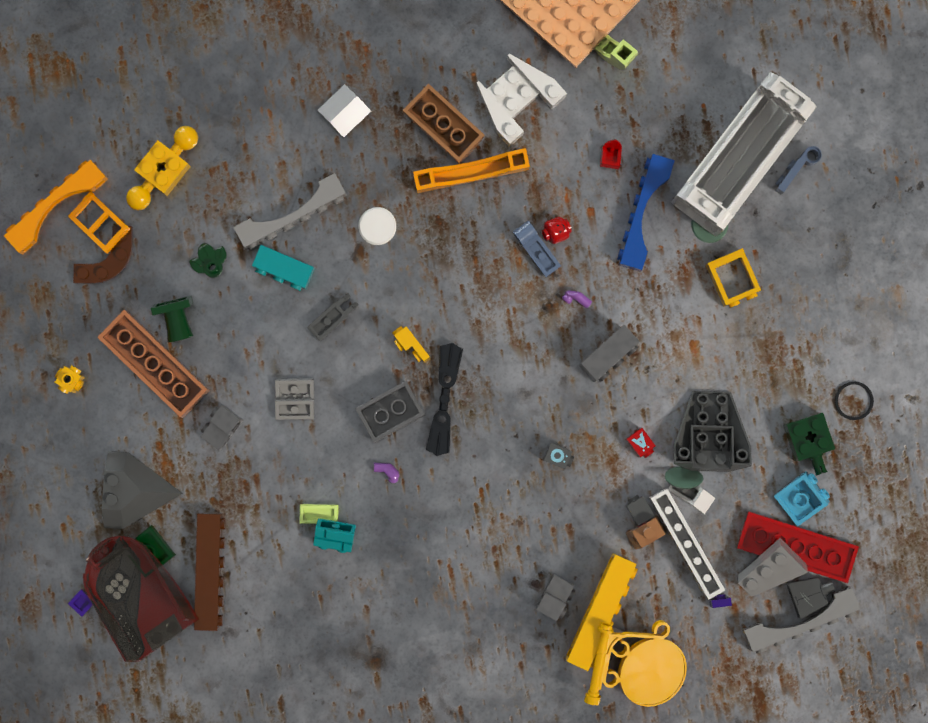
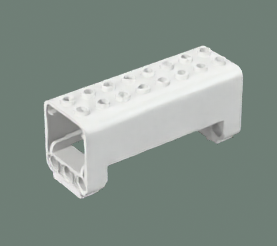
(744, 153)

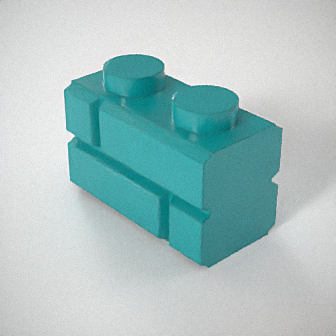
(334, 535)

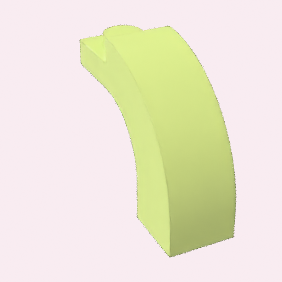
(616, 53)

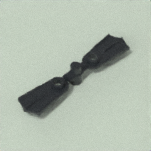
(449, 363)

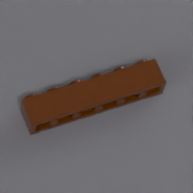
(208, 571)

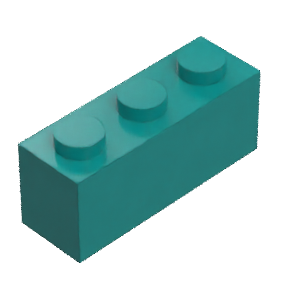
(283, 268)

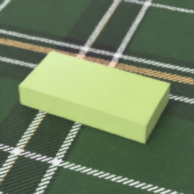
(311, 512)

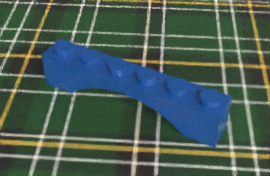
(657, 174)

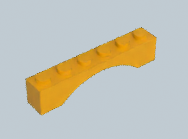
(468, 172)
(25, 233)

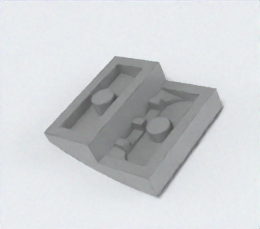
(294, 398)

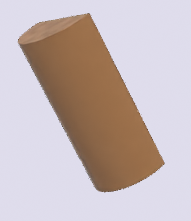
(443, 123)

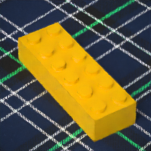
(601, 610)

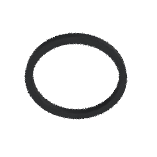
(871, 400)

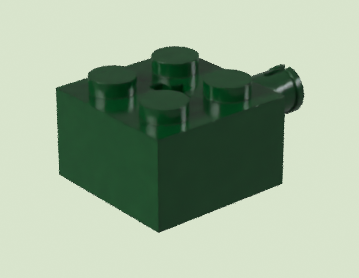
(819, 444)

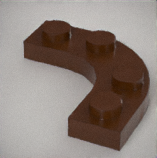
(111, 266)

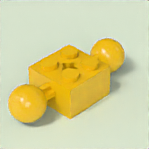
(165, 181)

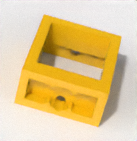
(711, 267)

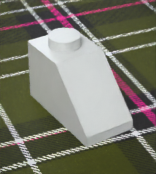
(696, 497)

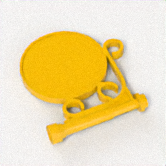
(648, 670)

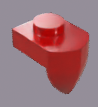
(611, 154)

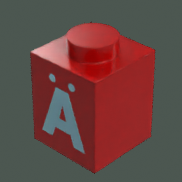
(641, 443)

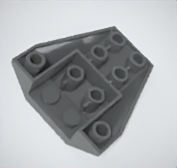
(712, 435)

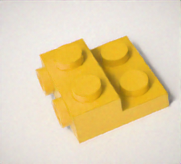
(406, 341)

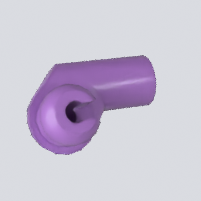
(578, 296)
(391, 472)

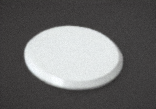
(377, 226)

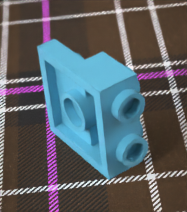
(802, 498)

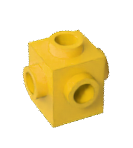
(76, 379)

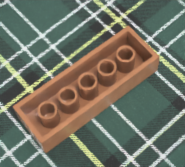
(153, 363)

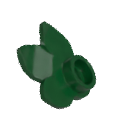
(208, 257)

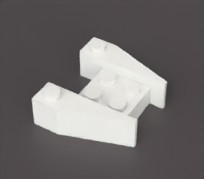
(514, 93)

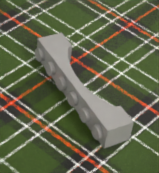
(252, 232)
(841, 604)

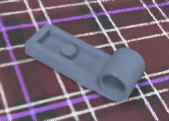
(794, 167)
(536, 249)

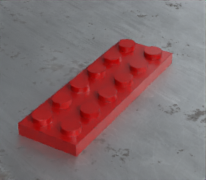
(819, 552)

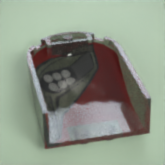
(135, 597)

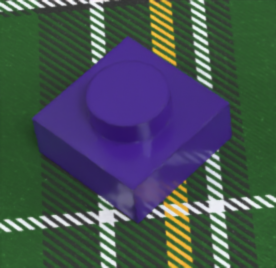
(720, 601)
(81, 603)

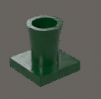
(175, 317)

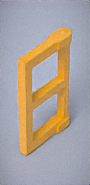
(107, 212)

